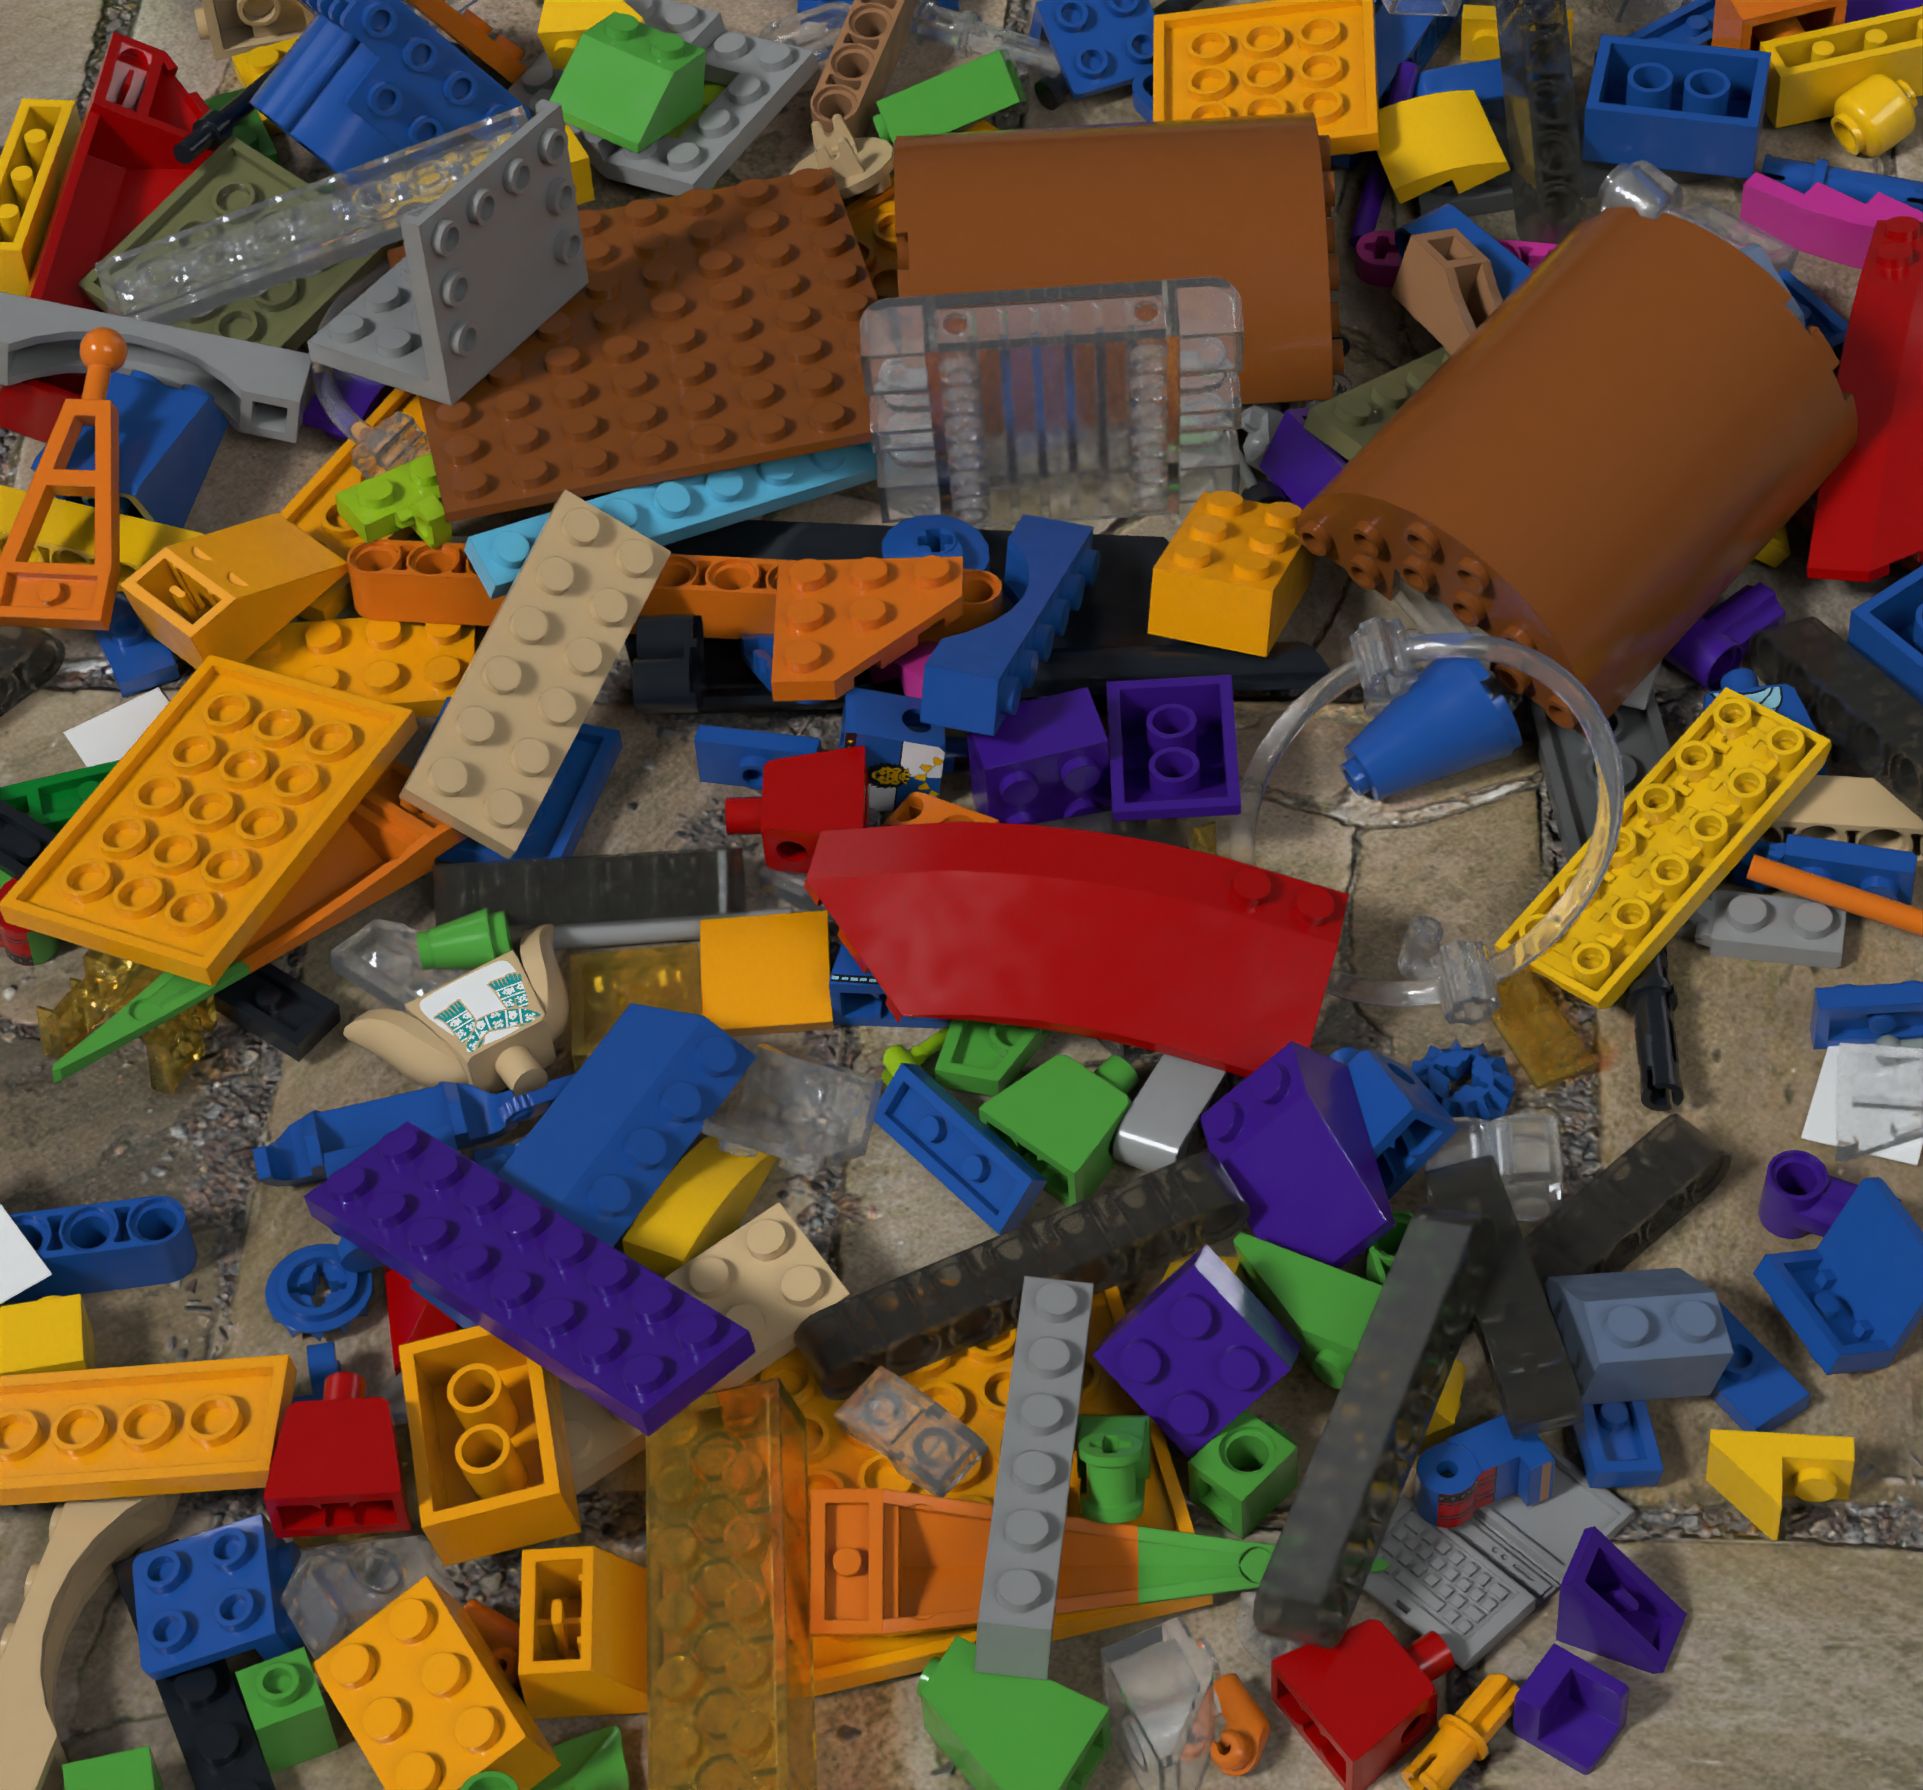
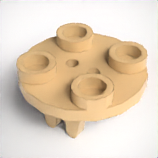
(856, 163)

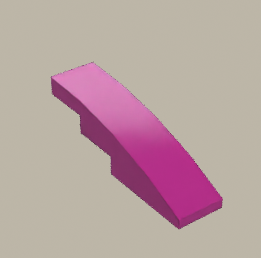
(1820, 220)

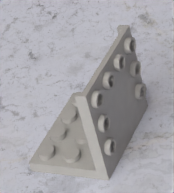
(475, 272)

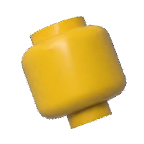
(1874, 115)

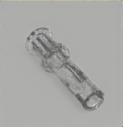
(968, 35)

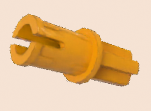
(1463, 1735)

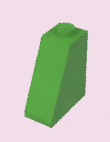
(952, 98)
(1010, 1727)

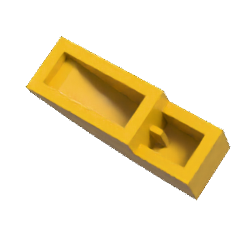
(695, 1206)

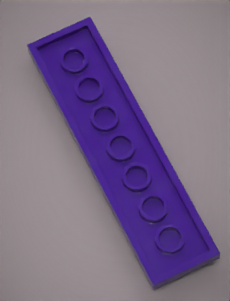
(531, 1277)

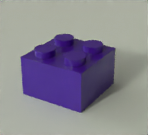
(1043, 762)
(1197, 1351)

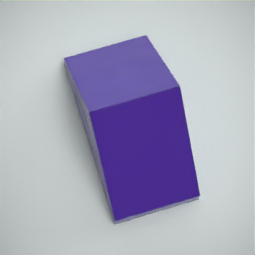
(1615, 1607)

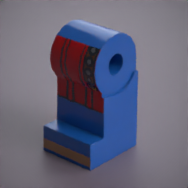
(1479, 1470)

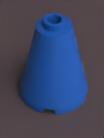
(1432, 732)

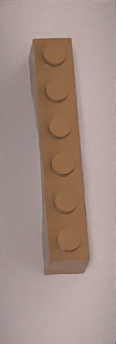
(1446, 285)

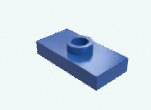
(132, 653)
(739, 755)
(1755, 1384)

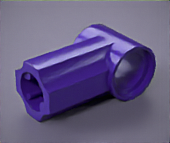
(1723, 635)
(1801, 1196)

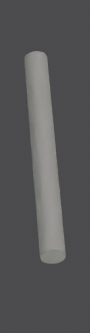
(639, 930)

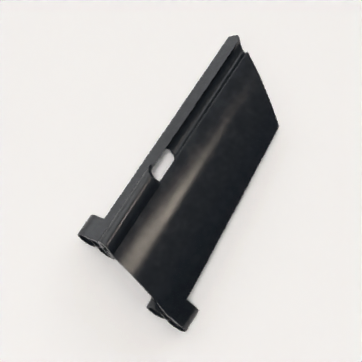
(1103, 641)

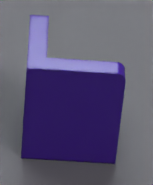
(1570, 1709)

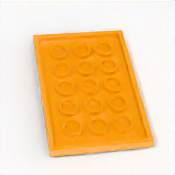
(209, 819)

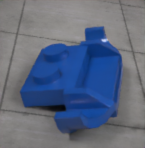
(335, 1137)

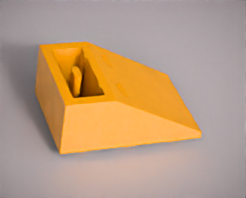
(231, 588)

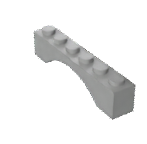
(253, 384)
(1034, 1479)

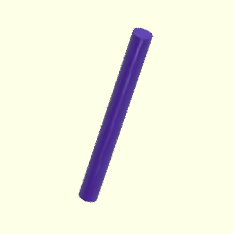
(1376, 179)

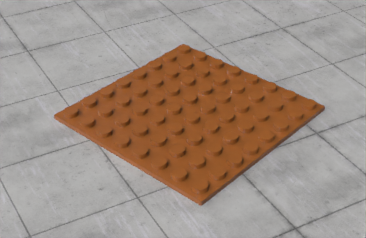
(697, 348)

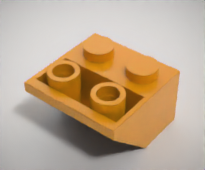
(582, 1633)

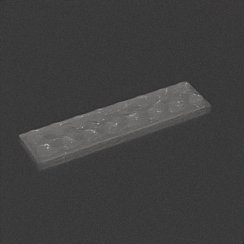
(294, 231)

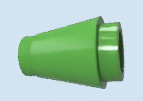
(465, 941)

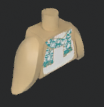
(480, 1028)

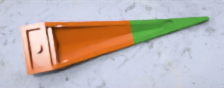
(368, 858)
(918, 1563)

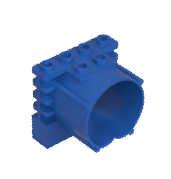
(374, 83)

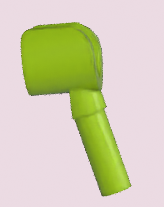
(916, 1055)

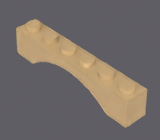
(77, 1560)

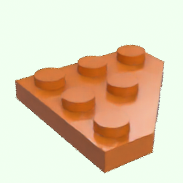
(855, 615)

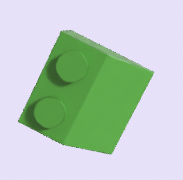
(630, 82)

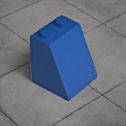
(163, 446)

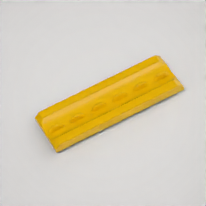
(1676, 843)

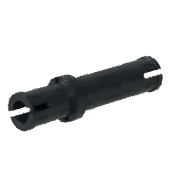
(1652, 1007)

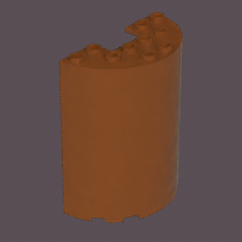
(1134, 206)
(1597, 454)

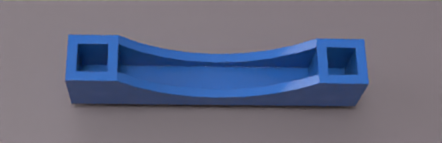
(981, 673)

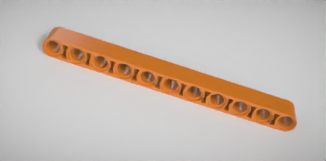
(730, 593)

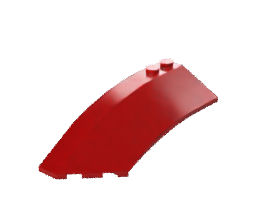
(111, 184)
(1874, 498)
(1083, 935)

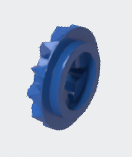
(1490, 1085)
(297, 1279)

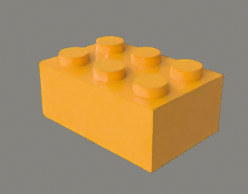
(1231, 575)
(486, 1446)
(432, 1698)

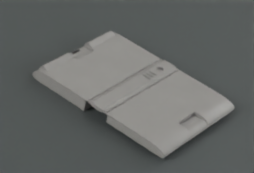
(1493, 1569)

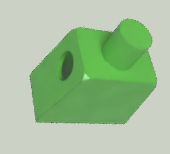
(1064, 1121)

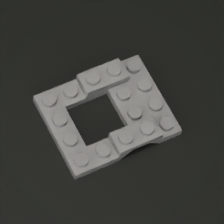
(759, 83)

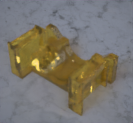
(105, 990)

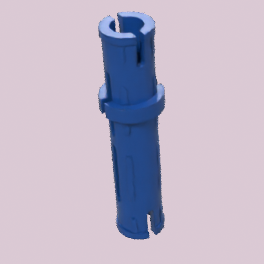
(1853, 183)

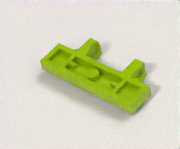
(395, 501)

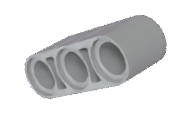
(1166, 1113)

